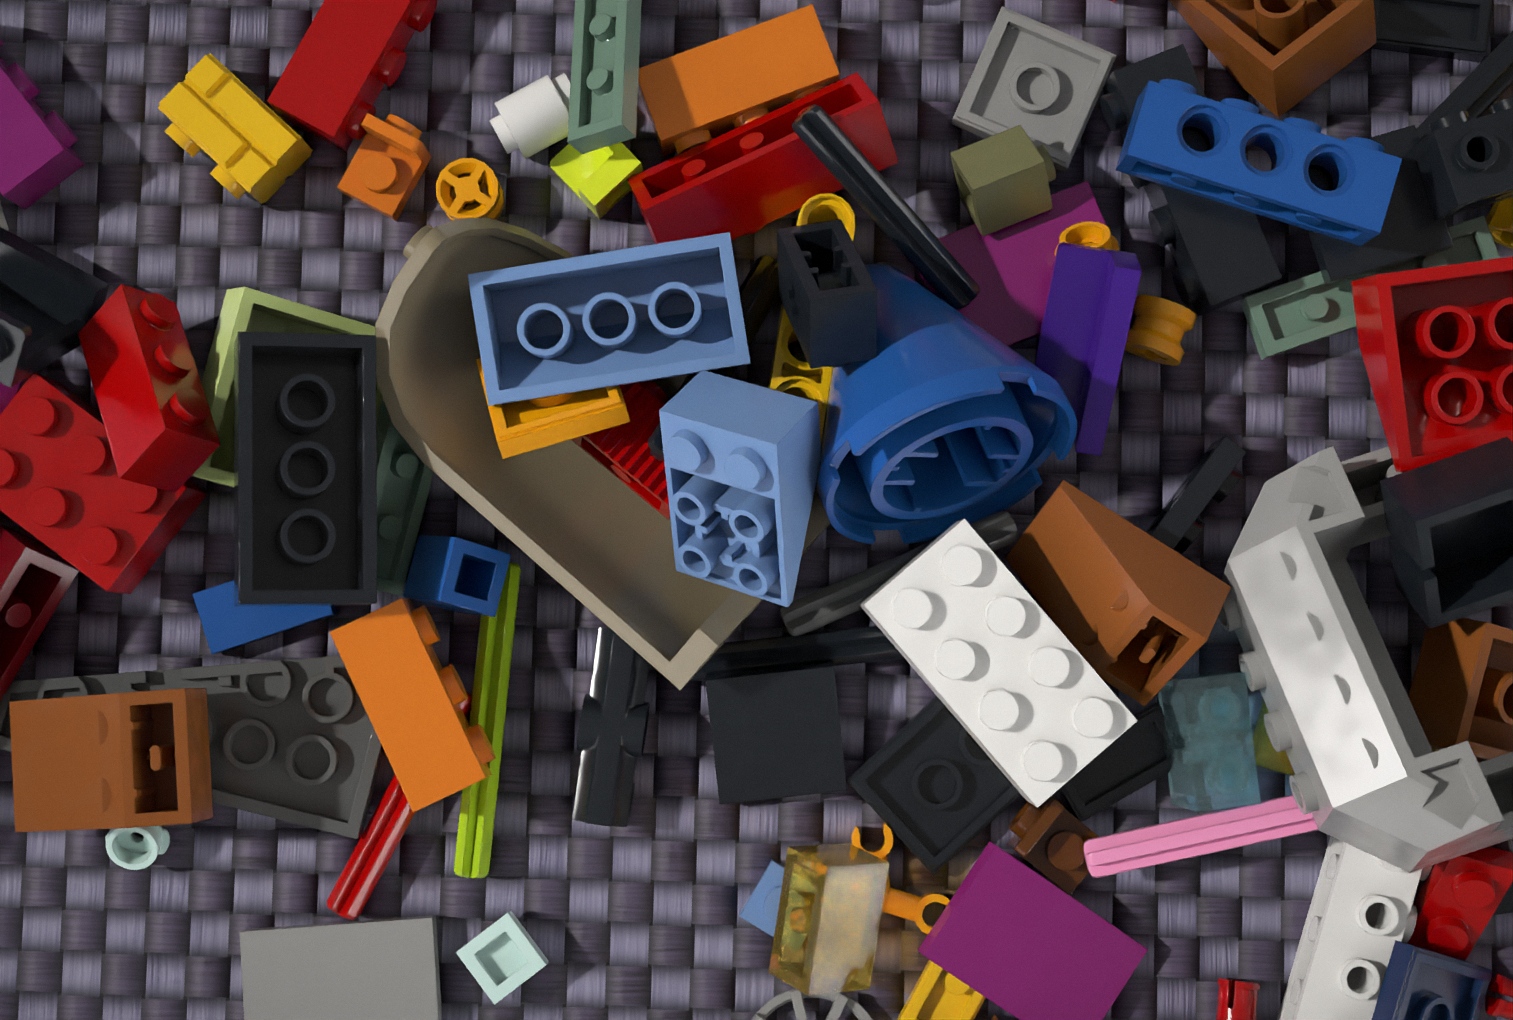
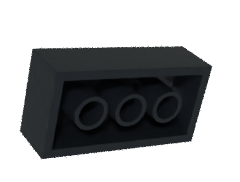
(305, 469)

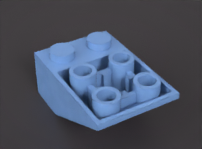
(740, 483)

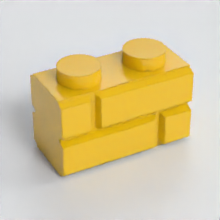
(235, 129)

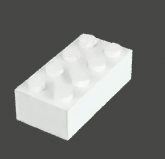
(998, 662)

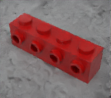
(757, 168)

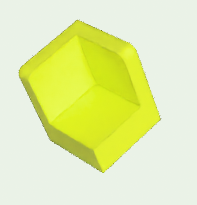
(598, 175)

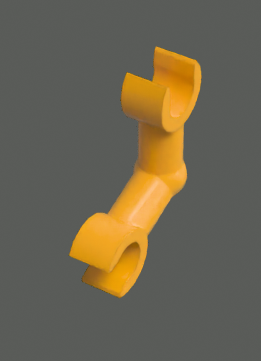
(896, 901)

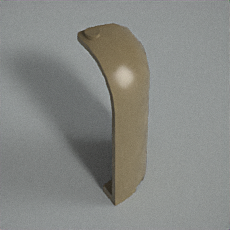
(549, 500)

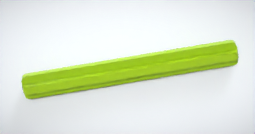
(488, 710)

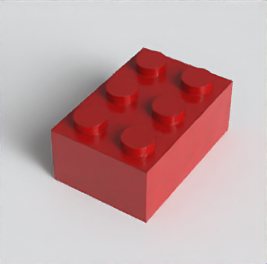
(68, 492)

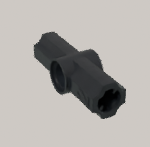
(611, 732)

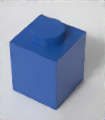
(457, 575)

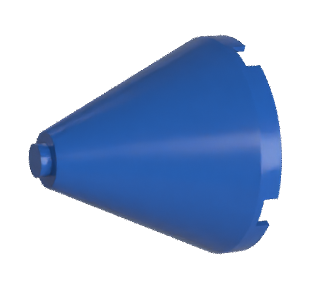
(935, 422)

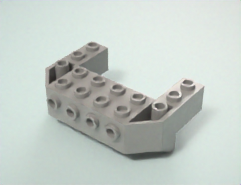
(1333, 684)

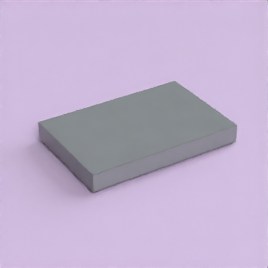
(342, 971)

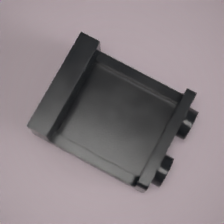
(40, 307)

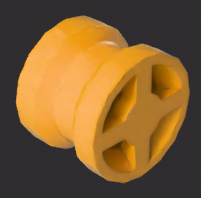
(460, 185)
(1159, 329)

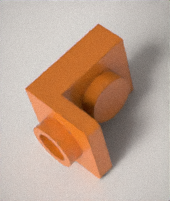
(386, 165)

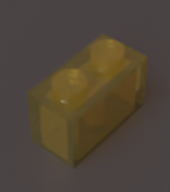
(828, 918)

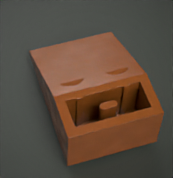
(1116, 592)
(111, 760)

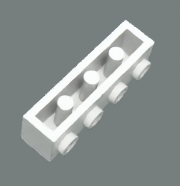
(1350, 935)

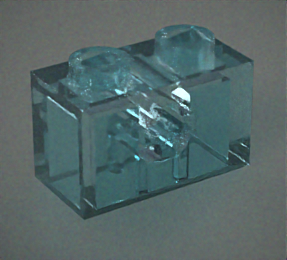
(1209, 741)

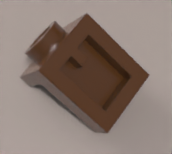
(1052, 842)

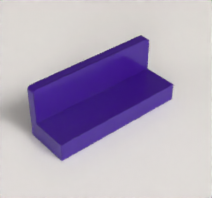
(1087, 332)

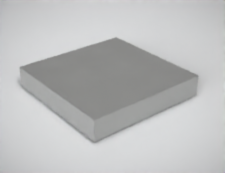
(1035, 81)

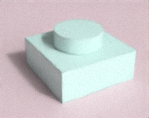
(502, 957)

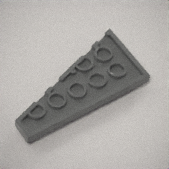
(280, 734)

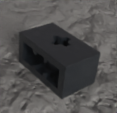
(827, 294)

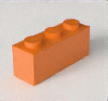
(735, 79)
(413, 702)

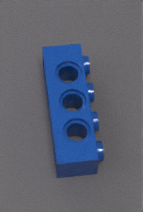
(1358, 166)

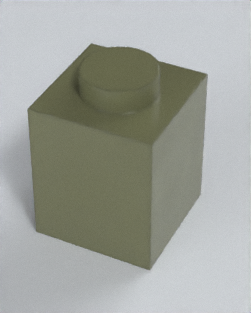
(1003, 179)

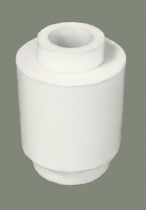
(534, 116)

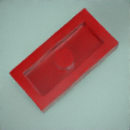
(1461, 900)

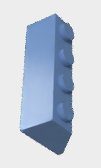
(609, 319)

